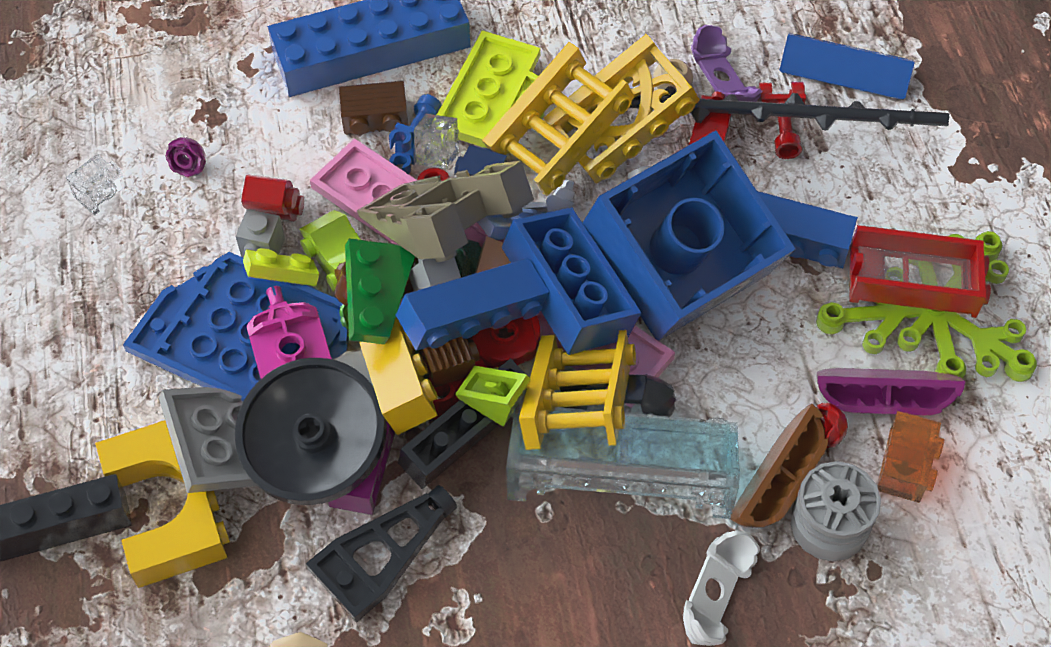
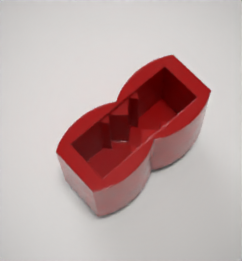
(272, 197)

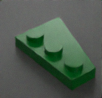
(374, 287)

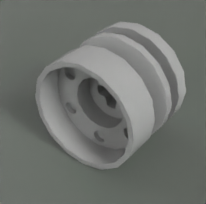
(826, 526)

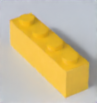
(399, 381)

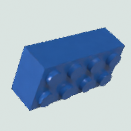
(585, 294)

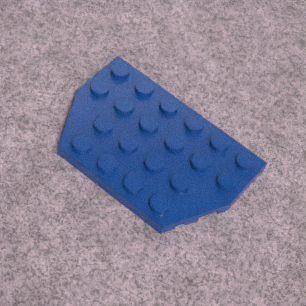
(203, 323)

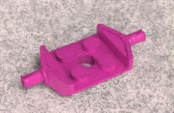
(284, 325)

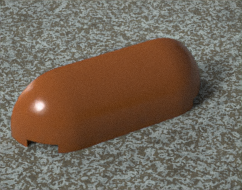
(782, 471)

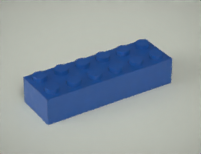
(365, 40)

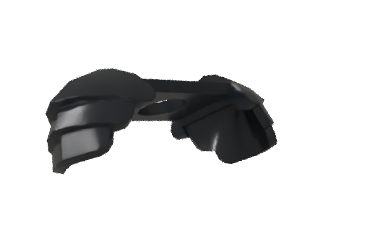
(648, 390)

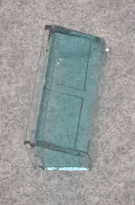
(650, 459)

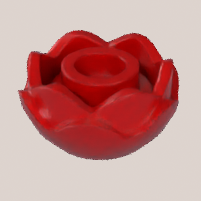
(834, 423)

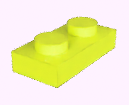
(273, 266)

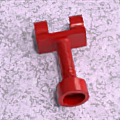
(787, 143)

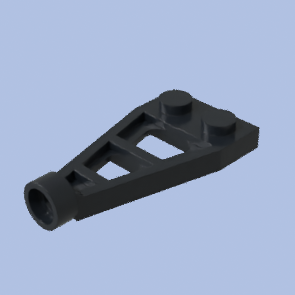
(349, 581)

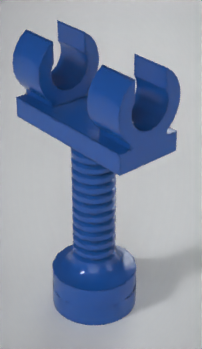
(404, 135)

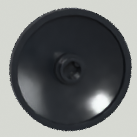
(310, 431)

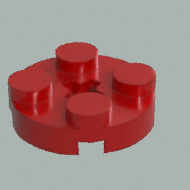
(519, 346)

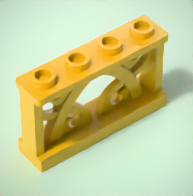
(648, 124)

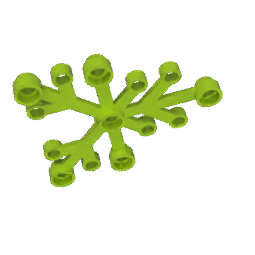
(985, 341)

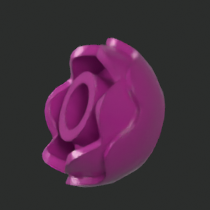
(183, 165)

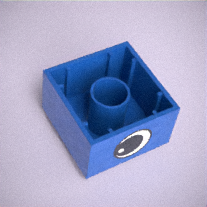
(687, 234)

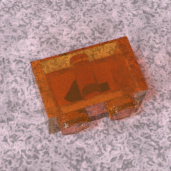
(910, 456)

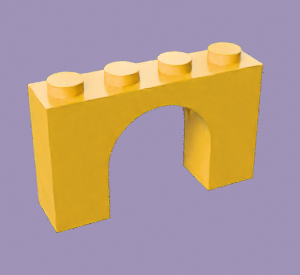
(187, 540)

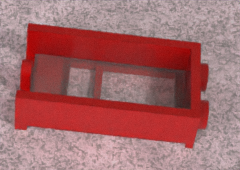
(918, 270)

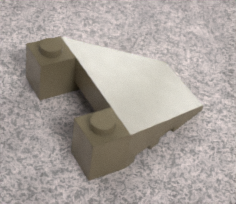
(432, 213)

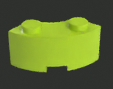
(326, 242)

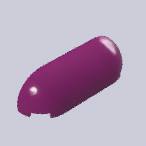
(889, 390)

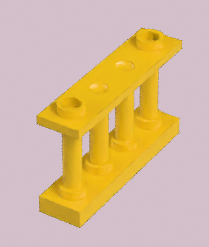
(538, 97)
(546, 378)

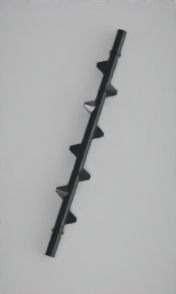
(796, 108)

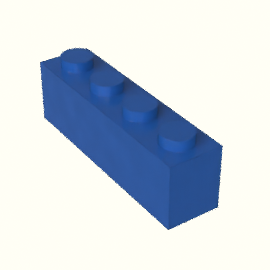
(814, 231)
(472, 304)

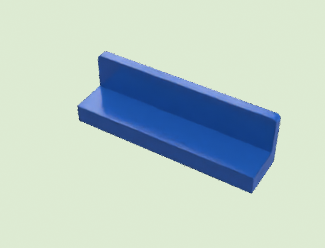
(847, 66)

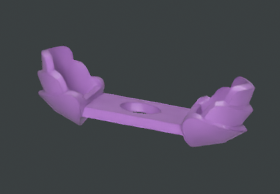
(710, 54)

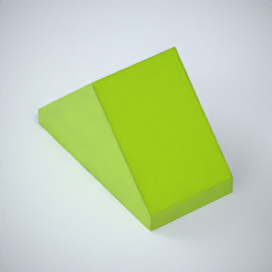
(493, 392)

